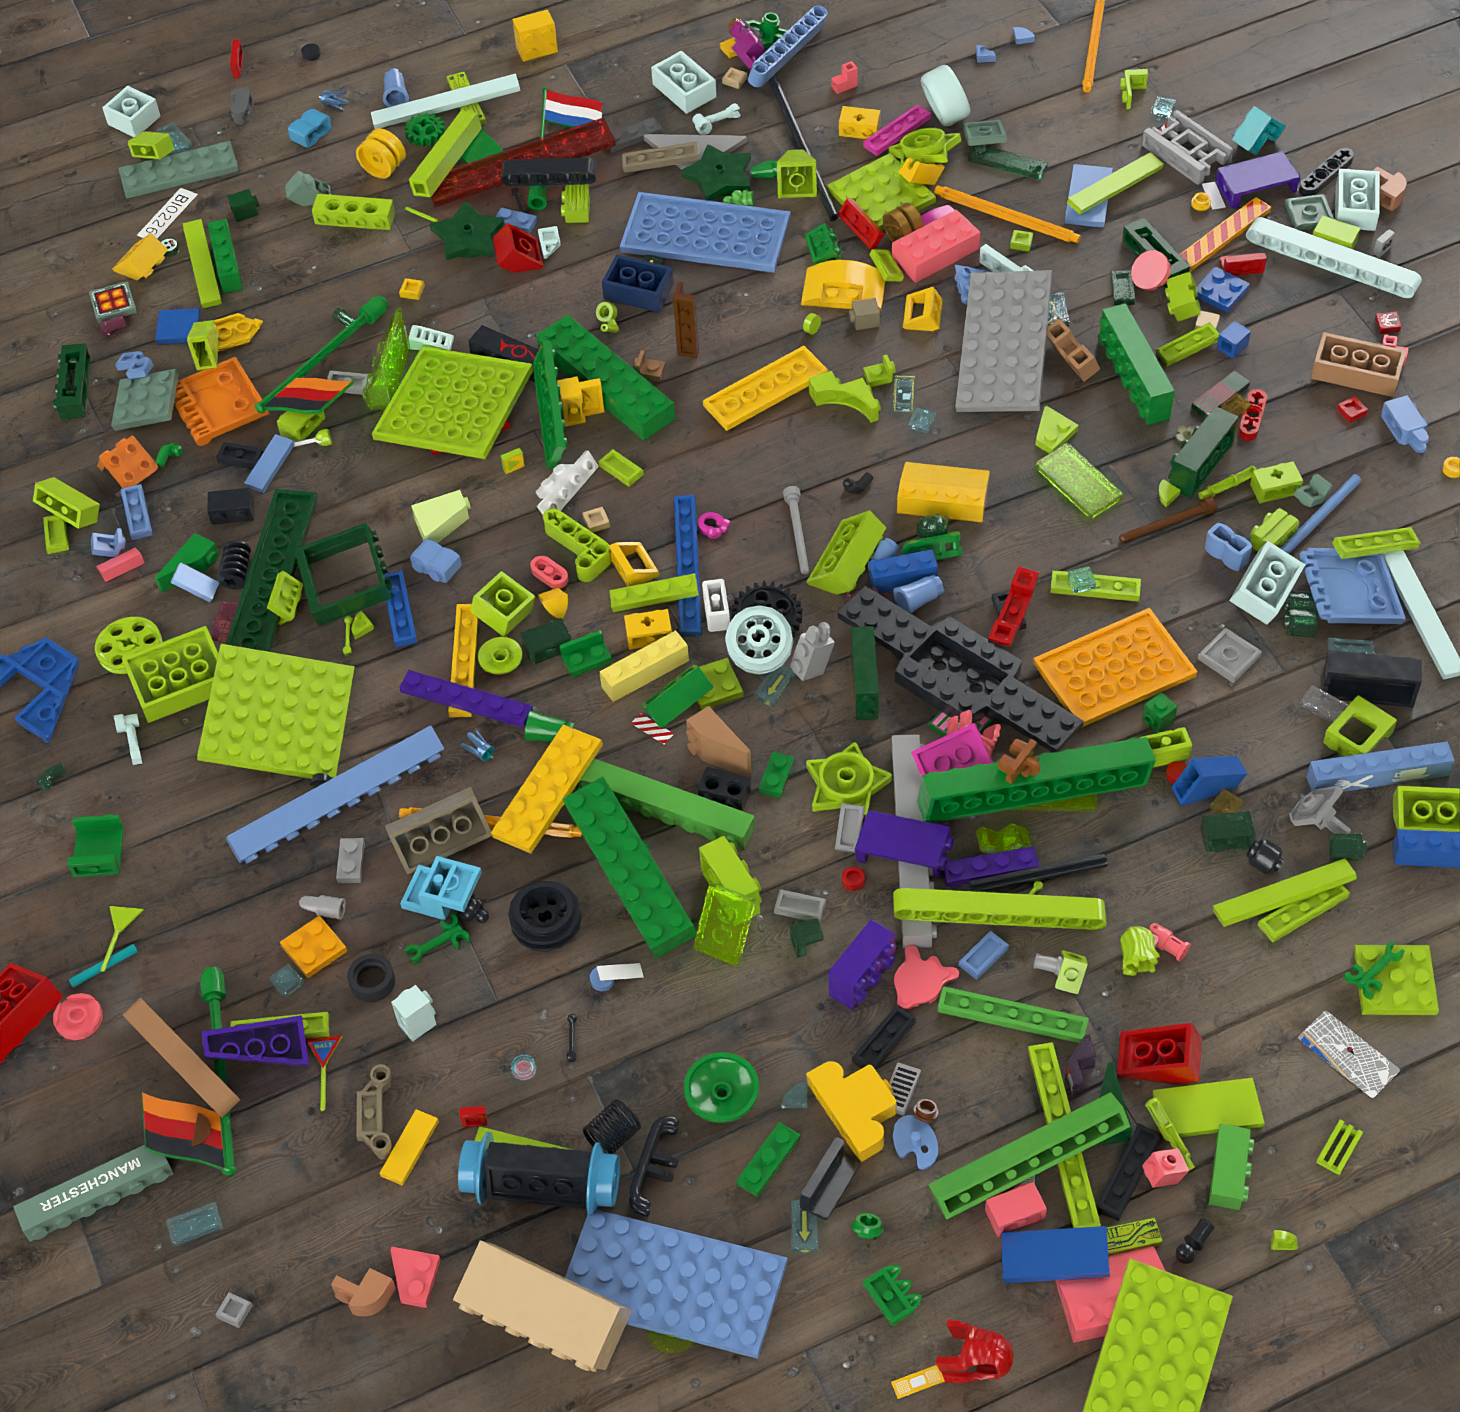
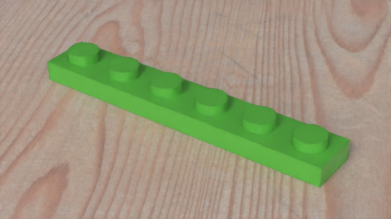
(1012, 1014)

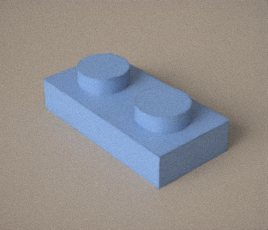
(518, 219)

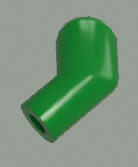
(168, 451)

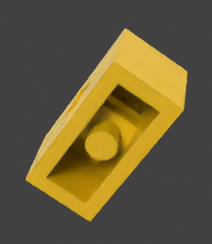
(858, 122)
(646, 627)

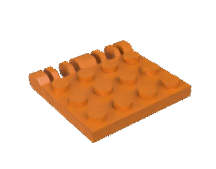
(217, 401)

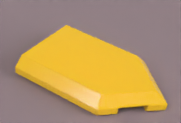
(236, 330)

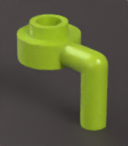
(602, 315)

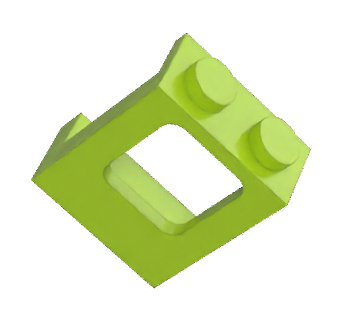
(1369, 715)

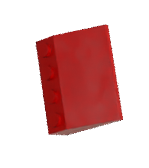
(23, 1003)

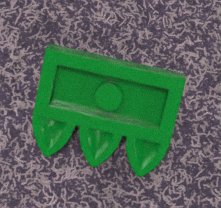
(890, 1294)

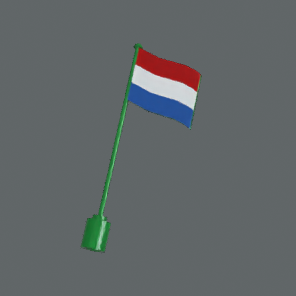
(565, 112)

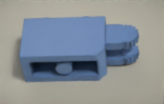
(1406, 423)

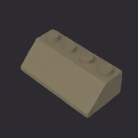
(438, 830)

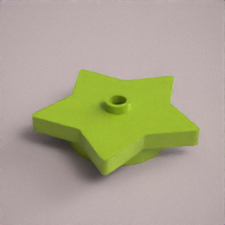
(925, 146)
(846, 780)

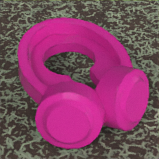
(711, 532)

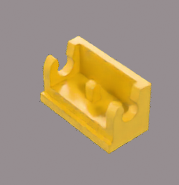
(921, 172)

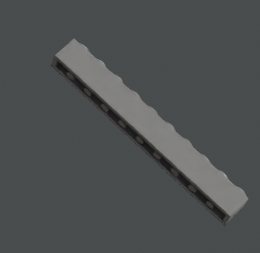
(906, 790)

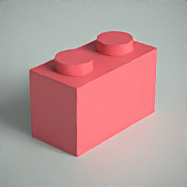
(1015, 1208)

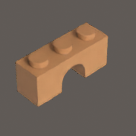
(1076, 355)

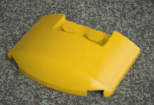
(841, 283)

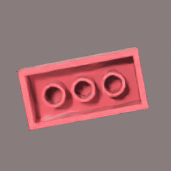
(936, 245)

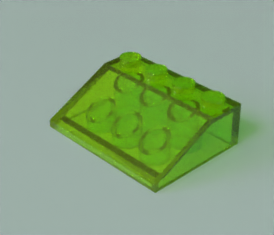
(388, 364)

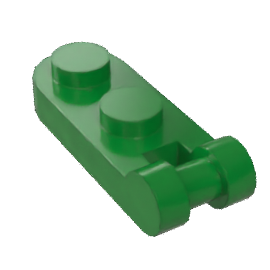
(937, 544)

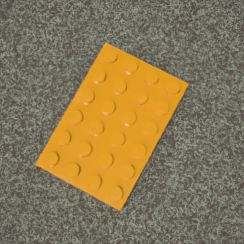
(1115, 667)

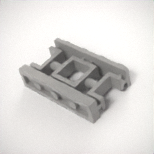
(1180, 157)

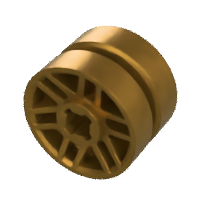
(901, 221)

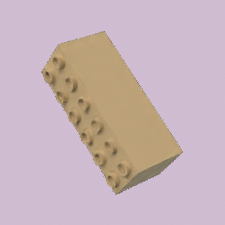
(542, 1307)

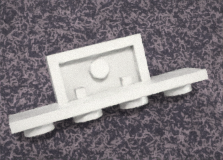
(565, 482)

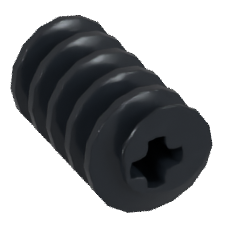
(234, 564)

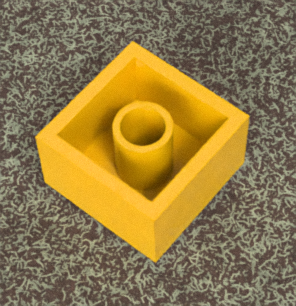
(535, 35)

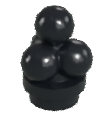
(476, 910)

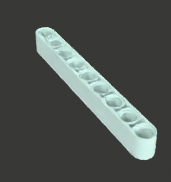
(1334, 257)

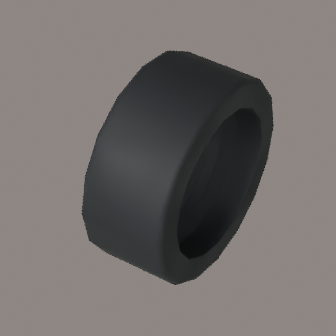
(366, 962)

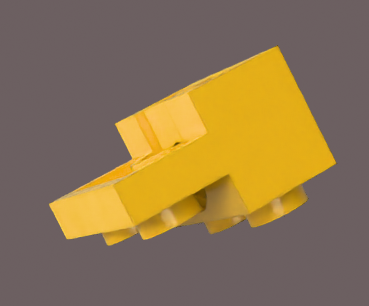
(580, 399)

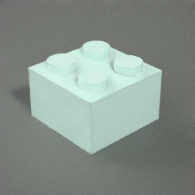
(131, 111)

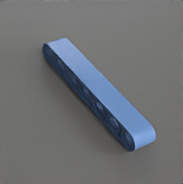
(787, 46)

